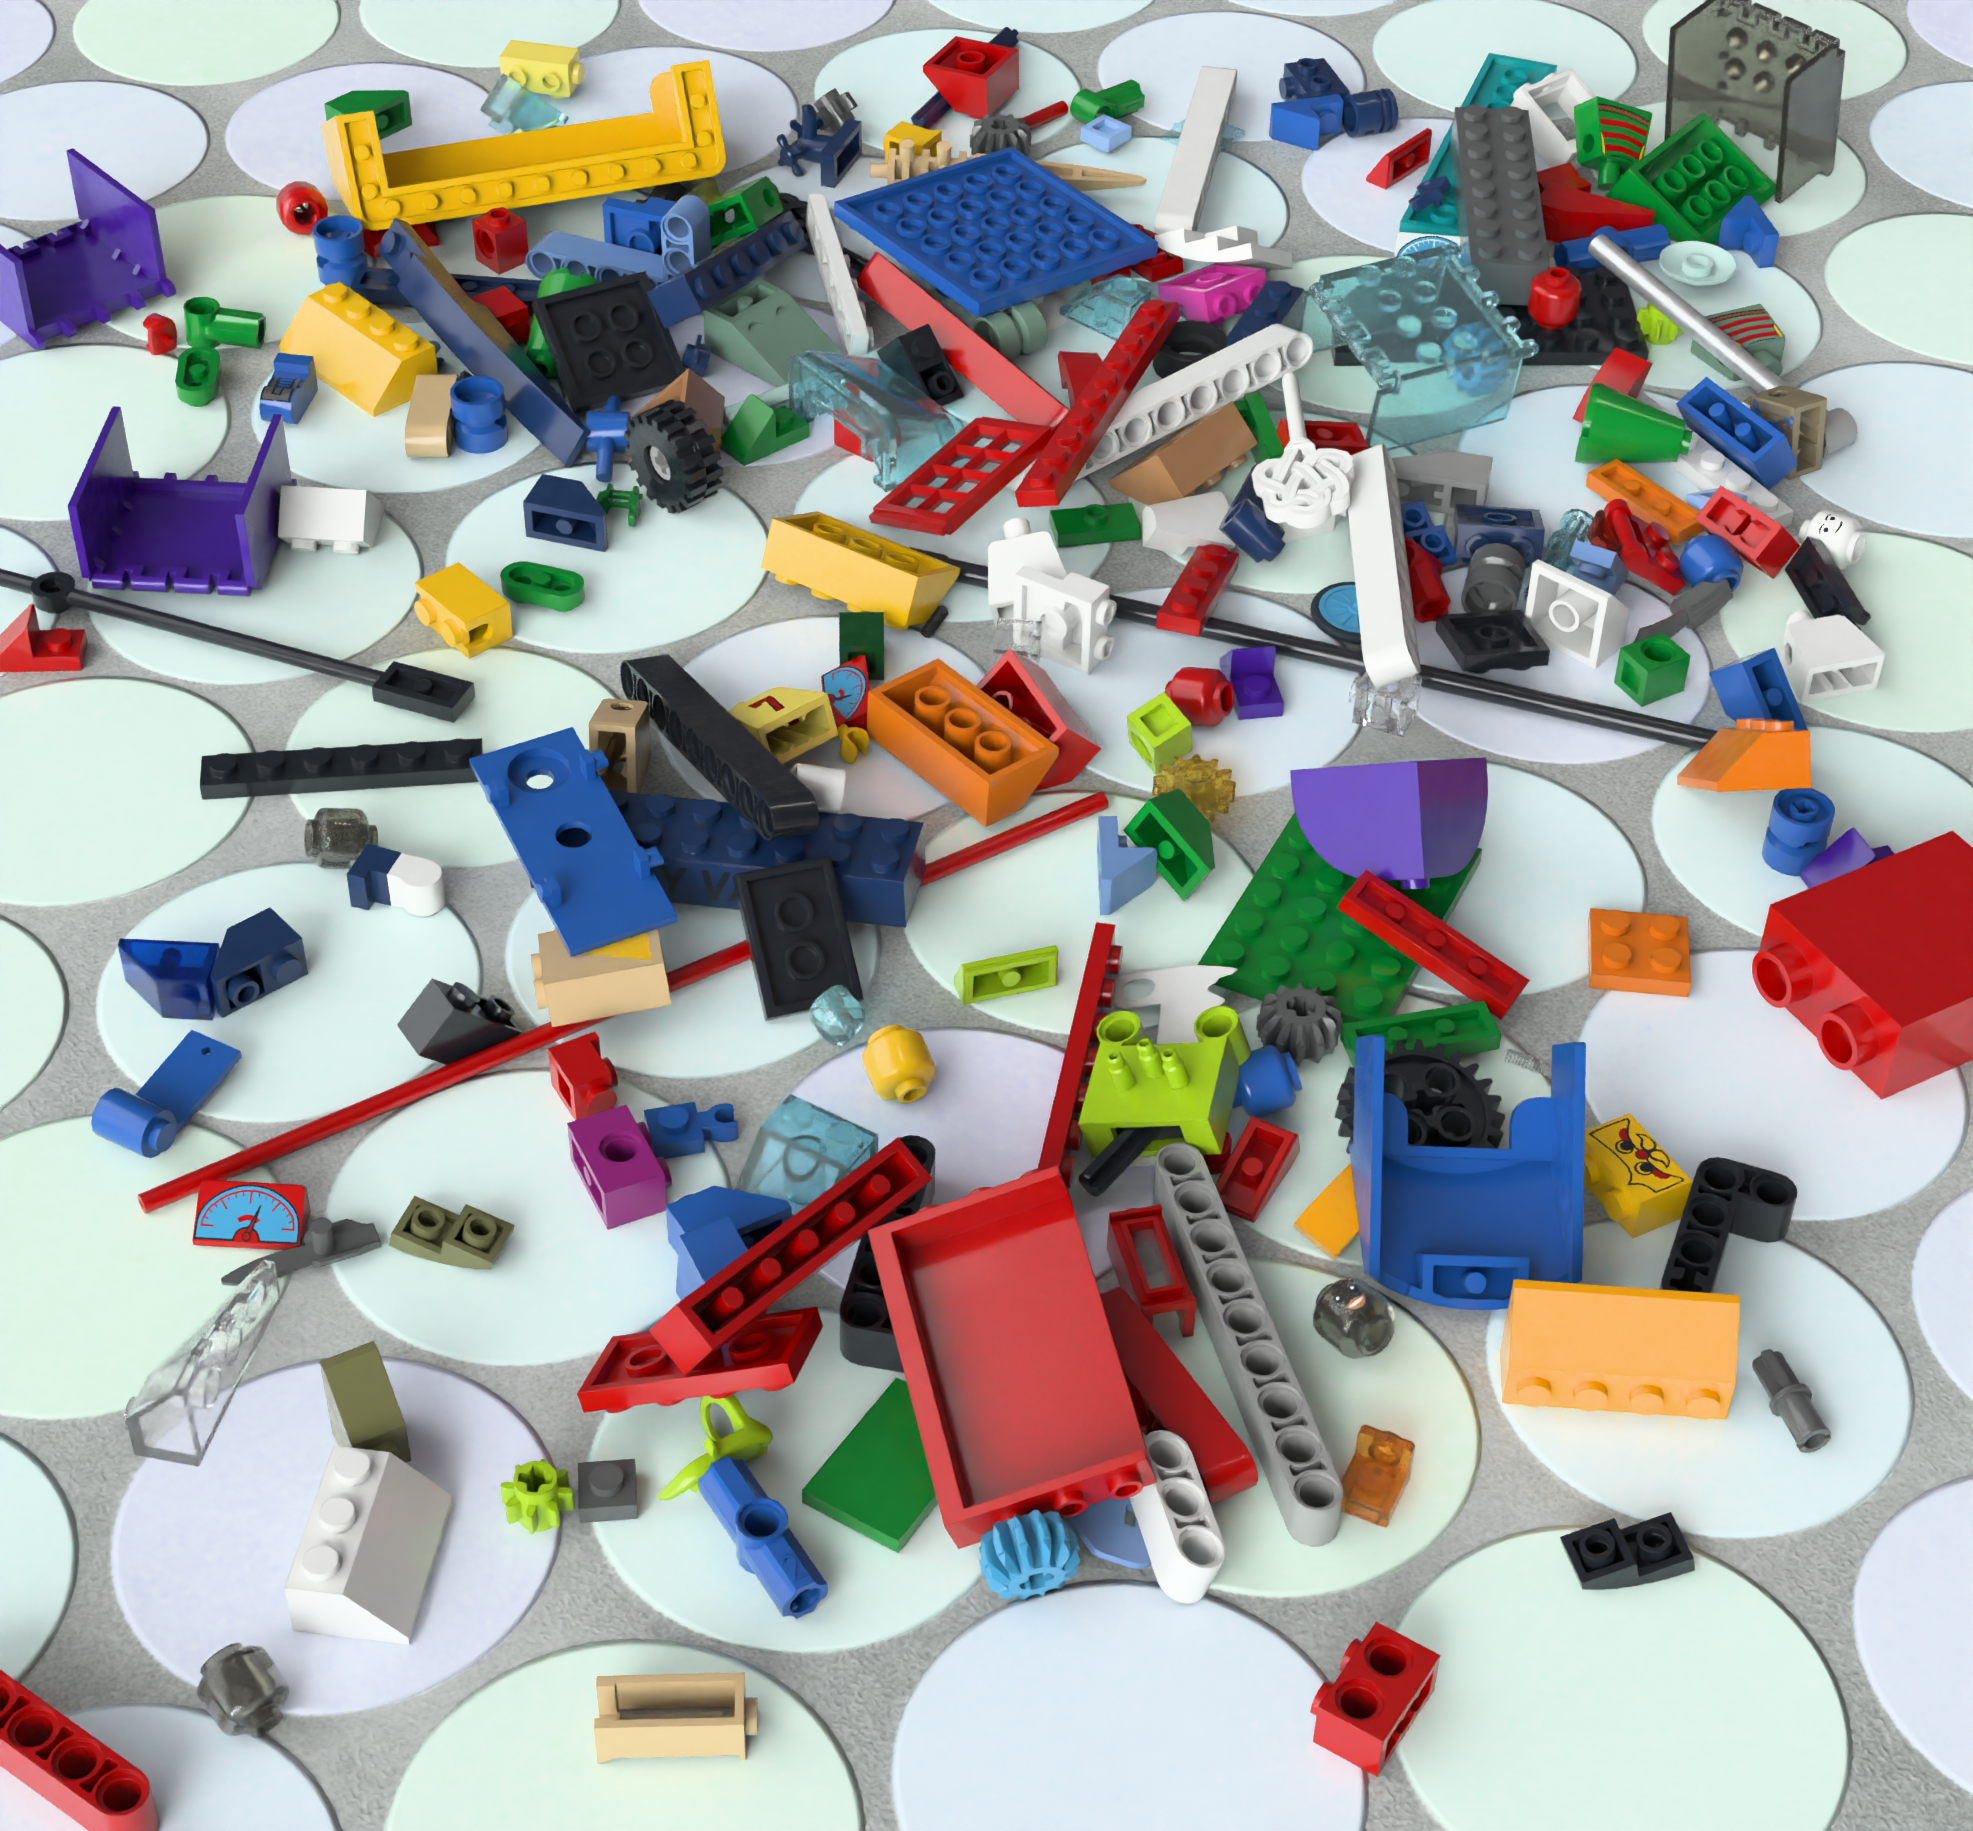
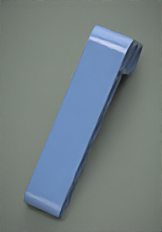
(683, 242)

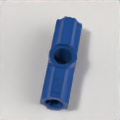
(1640, 243)
(774, 1559)

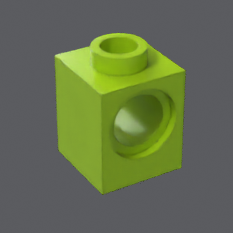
(1159, 732)

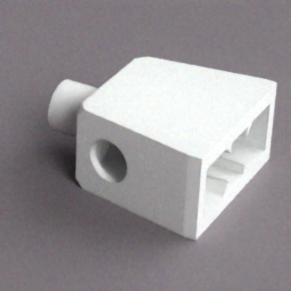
(1010, 555)
(1828, 657)

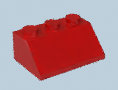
(1037, 701)

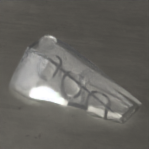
(197, 1380)

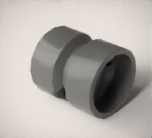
(1493, 579)

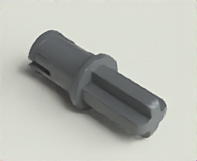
(1791, 1401)

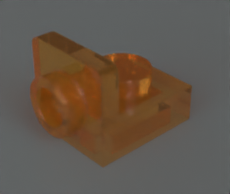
(1377, 1475)

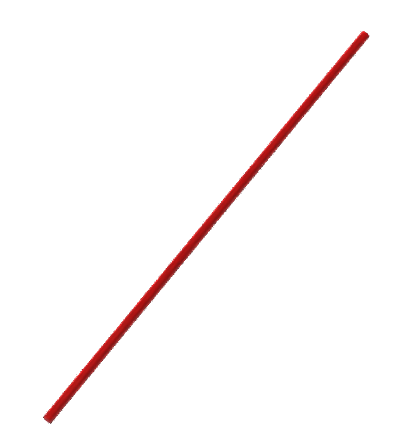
(546, 1034)

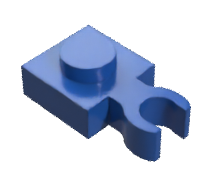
(682, 1130)

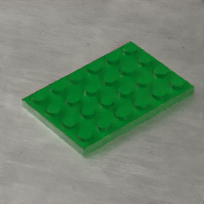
(1293, 933)

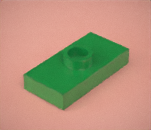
(1094, 524)

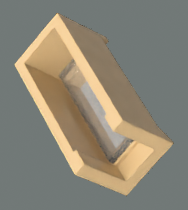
(673, 1715)

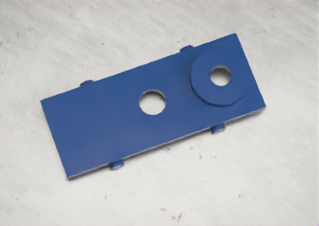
(592, 890)

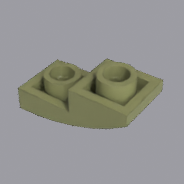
(451, 1239)

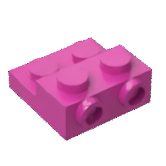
(1214, 291)

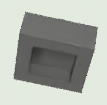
(607, 1490)

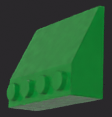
(1693, 181)

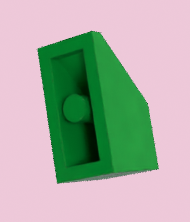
(389, 106)
(1180, 837)

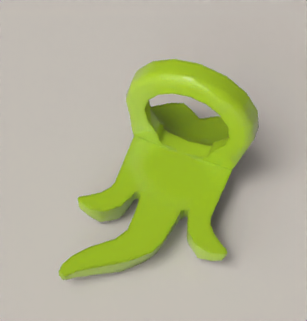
(747, 1442)

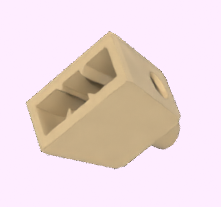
(624, 736)

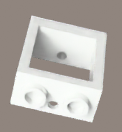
(1567, 91)

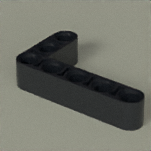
(863, 1314)

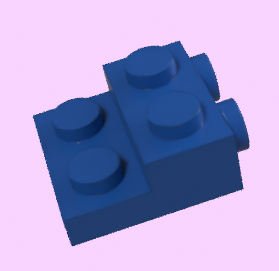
(635, 223)

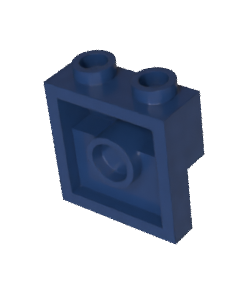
(1503, 525)

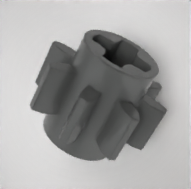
(835, 109)

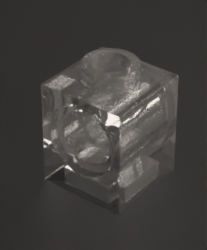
(1386, 708)

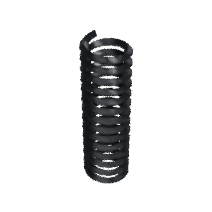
(939, 619)

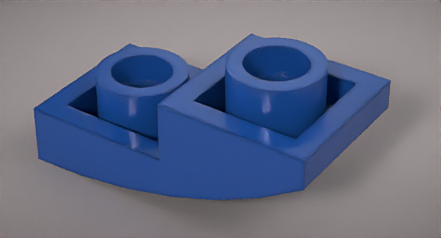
(1420, 528)

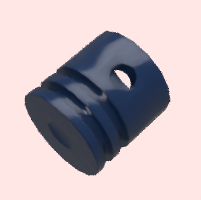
(1369, 113)

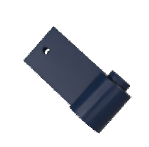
(1249, 527)

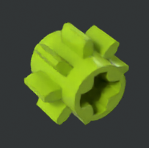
(1657, 327)
(537, 1496)

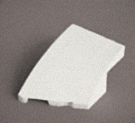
(1225, 246)

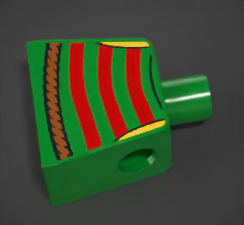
(1610, 137)

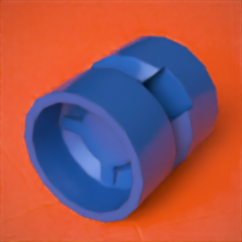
(339, 248)
(479, 414)
(1797, 829)

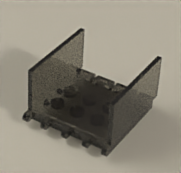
(1763, 79)

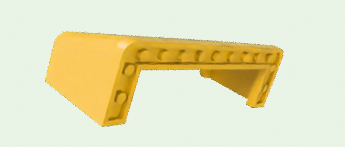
(531, 167)

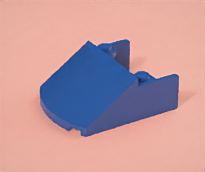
(1470, 1220)

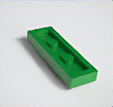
(1457, 1027)

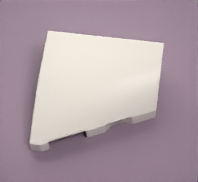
(1186, 523)

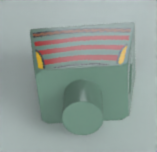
(1753, 331)

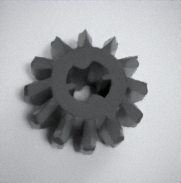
(998, 133)
(1300, 1023)

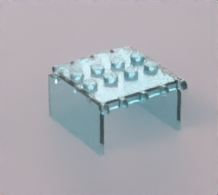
(1424, 340)

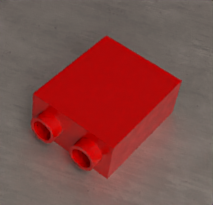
(1880, 964)

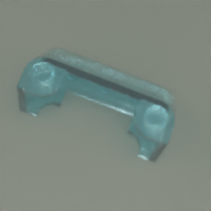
(888, 413)

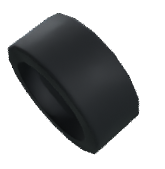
(1187, 337)

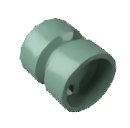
(1014, 330)

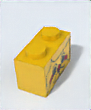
(1633, 1176)

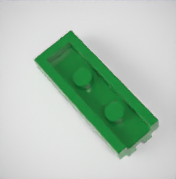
(1261, 425)

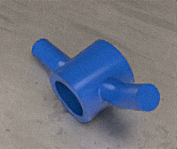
(607, 435)

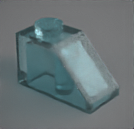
(519, 109)
(1107, 305)

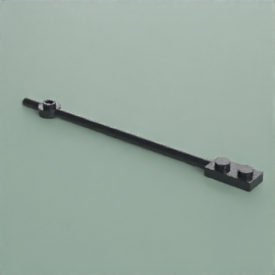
(398, 686)

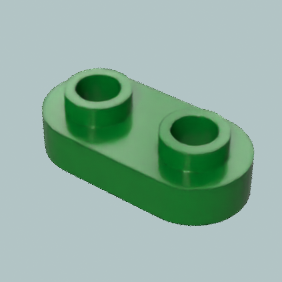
(198, 376)
(543, 585)

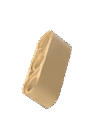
(430, 417)

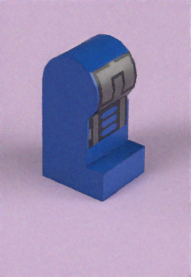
(289, 388)

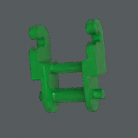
(606, 497)

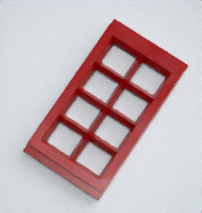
(892, 509)

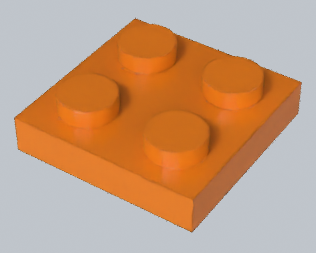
(1638, 952)

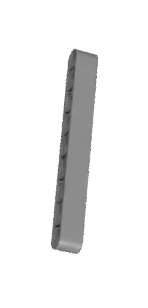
(1248, 1347)

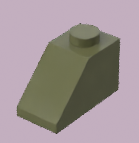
(363, 1402)

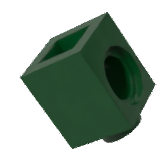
(863, 635)

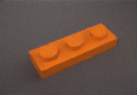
(1645, 499)

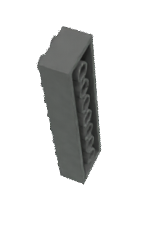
(1498, 199)

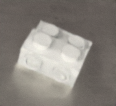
(1072, 615)

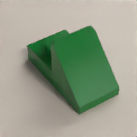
(761, 431)

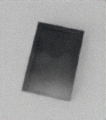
(796, 935)

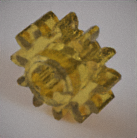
(1200, 781)

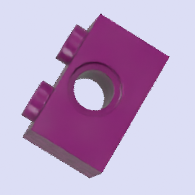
(619, 1166)

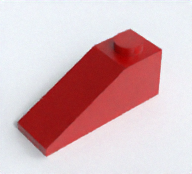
(1578, 214)

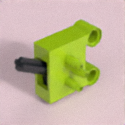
(1158, 1092)

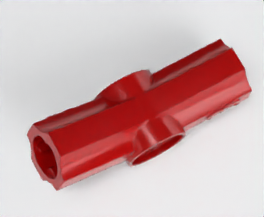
(1427, 587)

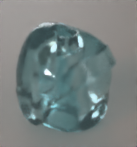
(837, 1015)

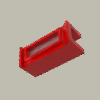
(1149, 1265)

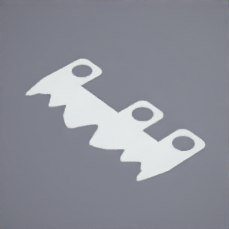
(1182, 998)

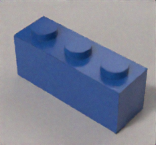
(1737, 433)

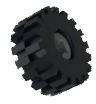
(673, 456)

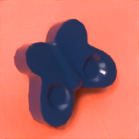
(1430, 192)

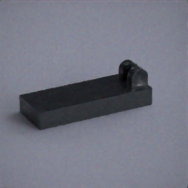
(1823, 584)

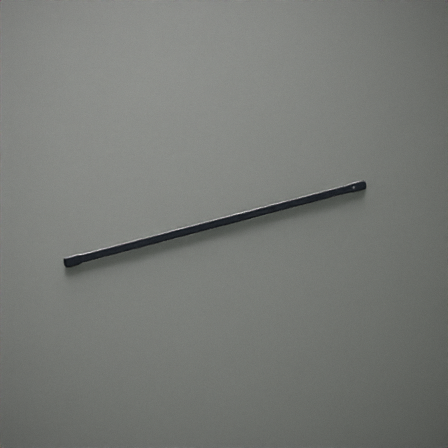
(1433, 677)

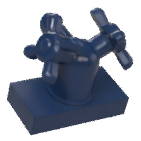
(833, 153)

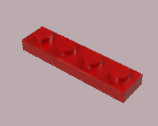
(1198, 590)
(1433, 944)

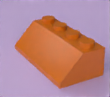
(959, 740)

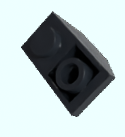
(923, 364)
(456, 1022)

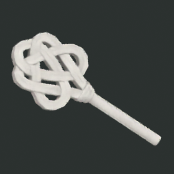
(1304, 483)

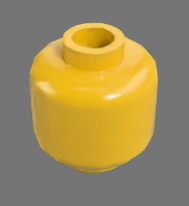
(898, 1064)

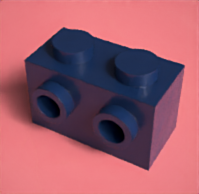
(1310, 79)

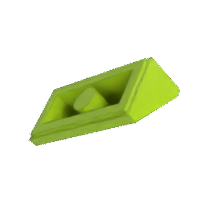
(1007, 975)

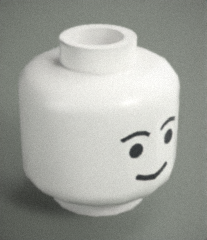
(1839, 534)

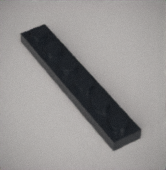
(338, 768)

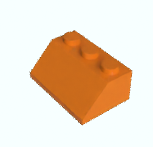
(1752, 757)

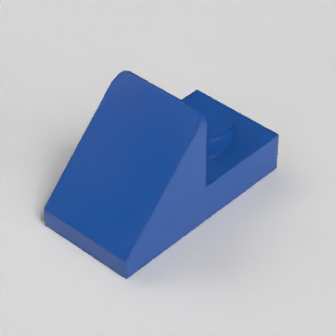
(1306, 119)
(1750, 230)

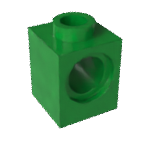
(1652, 669)

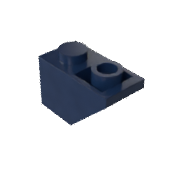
(255, 961)

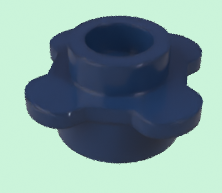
(697, 356)

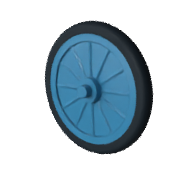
(1336, 612)

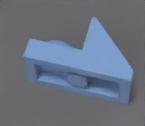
(1598, 566)
(1121, 869)

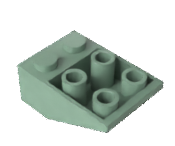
(761, 330)

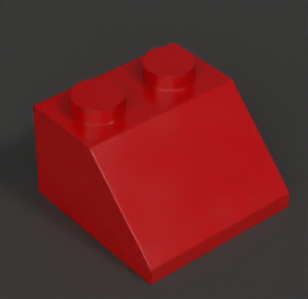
(974, 75)

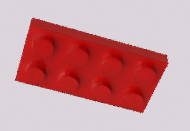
(762, 1356)

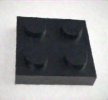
(1492, 641)

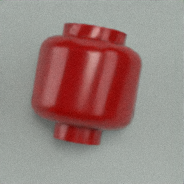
(293, 196)
(1554, 298)
(1201, 695)

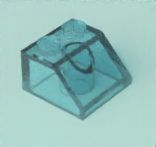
(804, 1153)

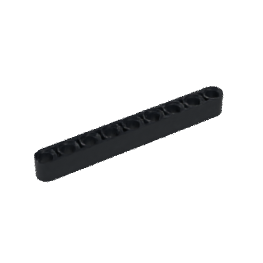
(721, 748)

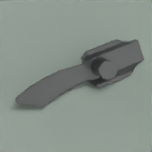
(1691, 609)
(323, 1246)

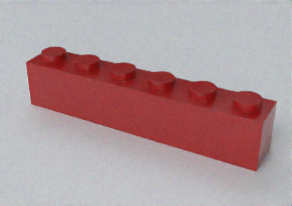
(789, 1256)

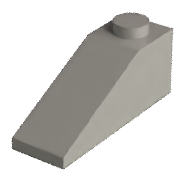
(1443, 479)

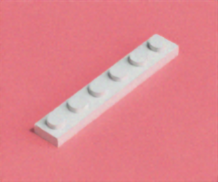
(835, 272)
(1711, 469)

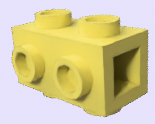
(543, 67)

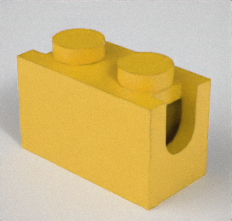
(463, 610)

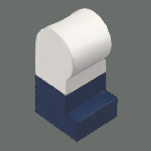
(396, 881)

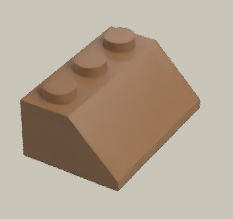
(1188, 459)

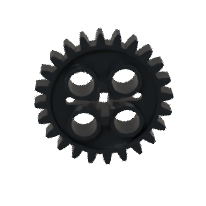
(1459, 1109)

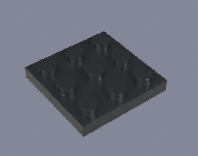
(608, 342)

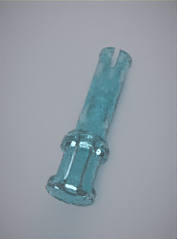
(1562, 540)

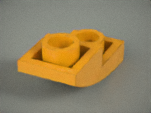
(1332, 1217)

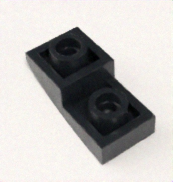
(1629, 1556)

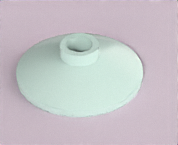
(1697, 263)

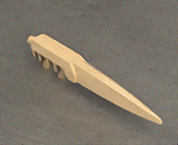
(907, 166)

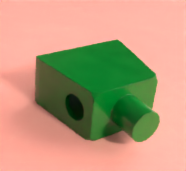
(752, 205)

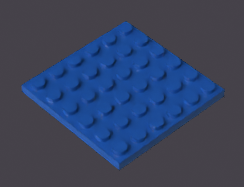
(995, 230)

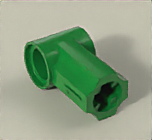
(1114, 102)
(212, 325)

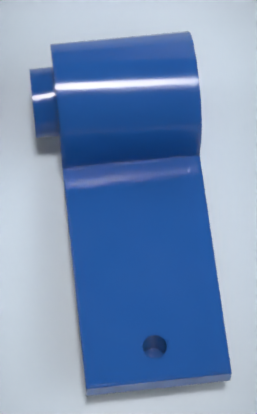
(168, 1099)

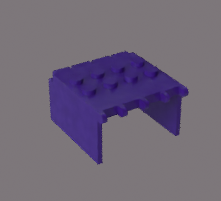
(89, 267)
(173, 528)

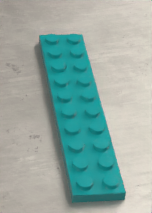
(1492, 88)

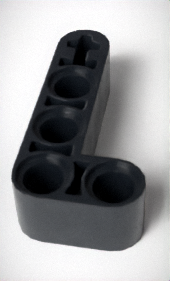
(1725, 1201)

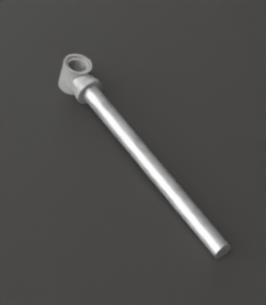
(1839, 423)

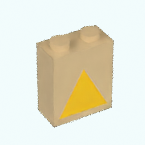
(599, 982)

